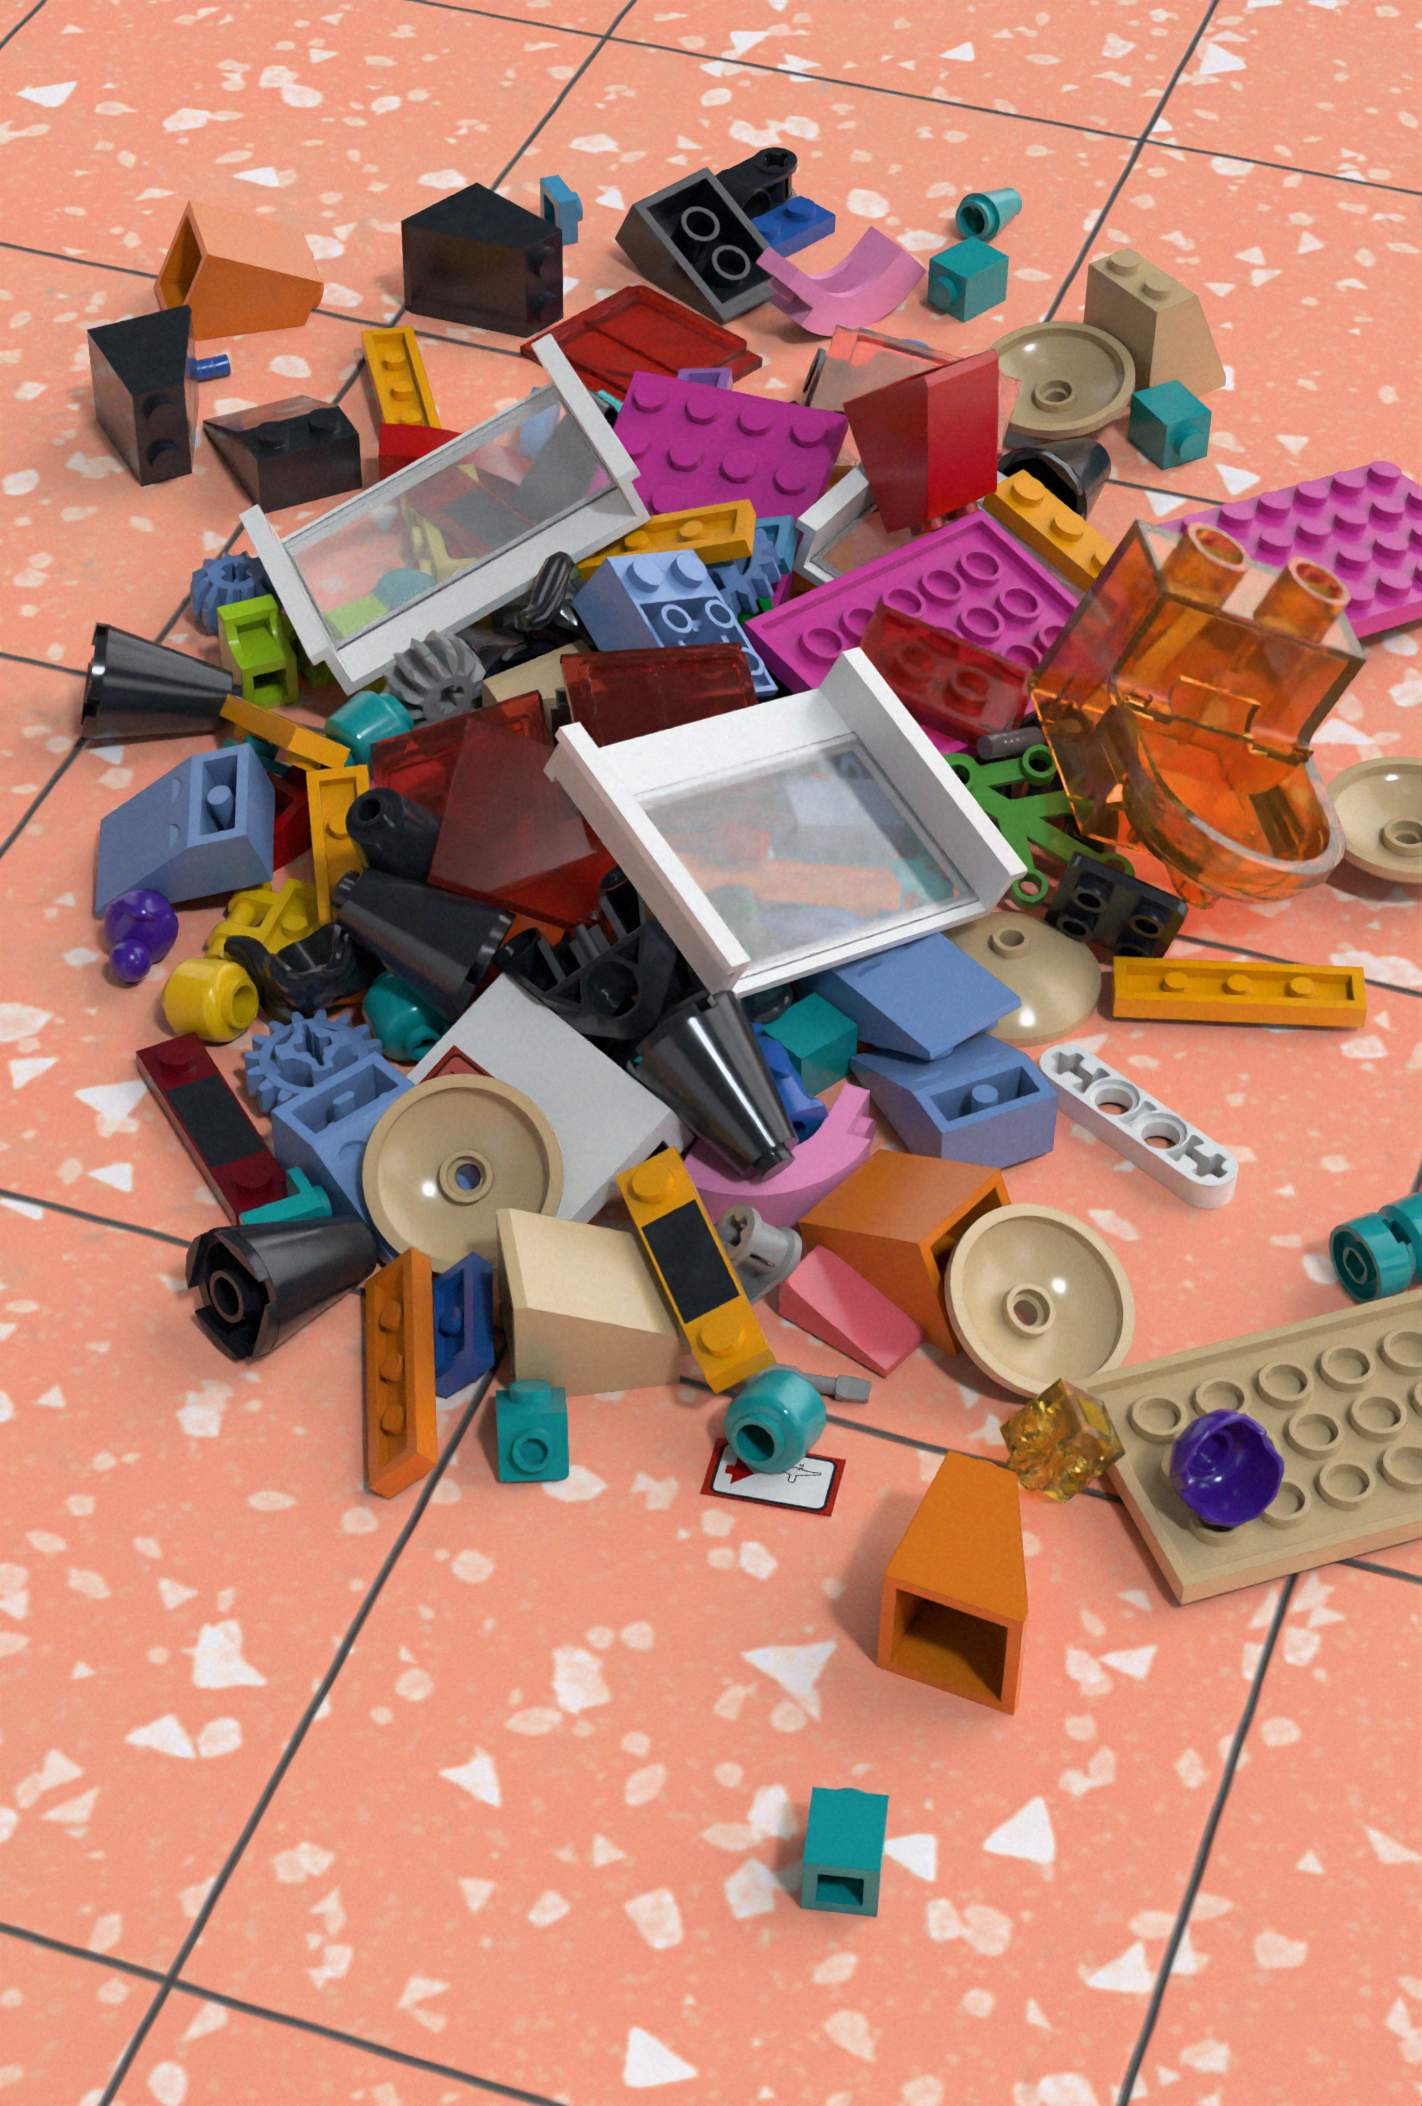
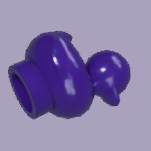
(139, 932)

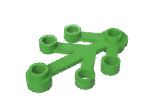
(1023, 818)

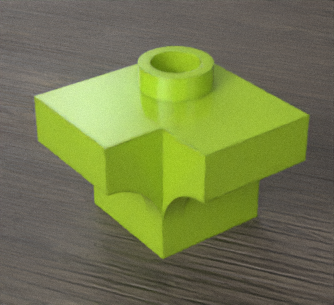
(261, 651)

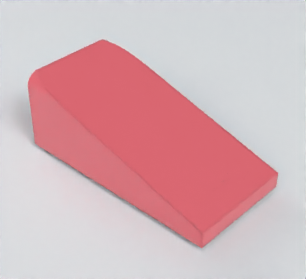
(848, 1312)

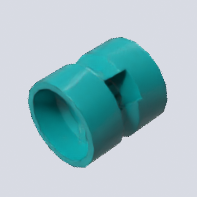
(1380, 1251)

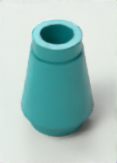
(987, 212)

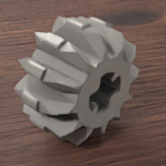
(435, 678)

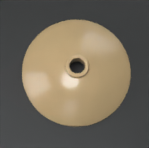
(1070, 376)
(1382, 816)
(1041, 965)
(428, 1140)
(1057, 1278)

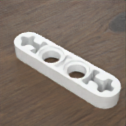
(1087, 1081)

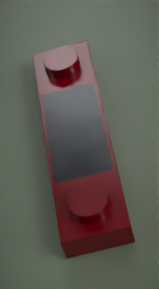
(212, 1125)

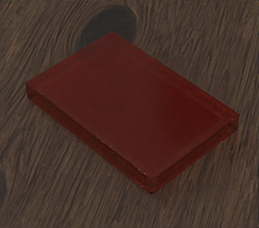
(946, 678)

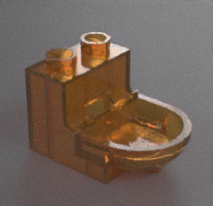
(1192, 712)

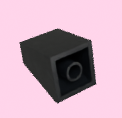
(483, 264)
(148, 391)

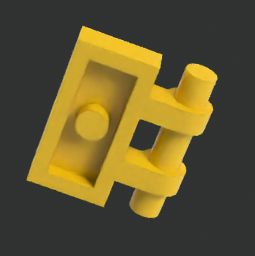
(285, 917)

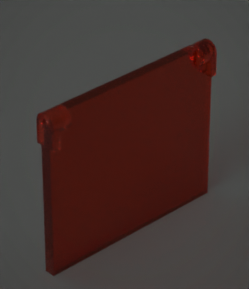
(517, 834)

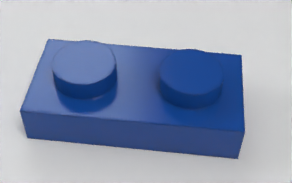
(795, 225)
(463, 1324)

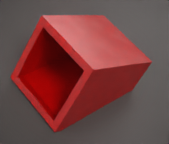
(930, 442)

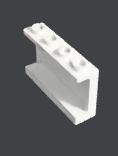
(594, 1106)

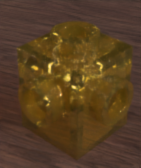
(1061, 1441)

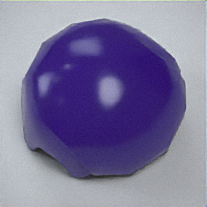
(1225, 1468)

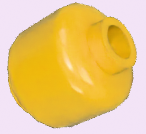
(210, 999)

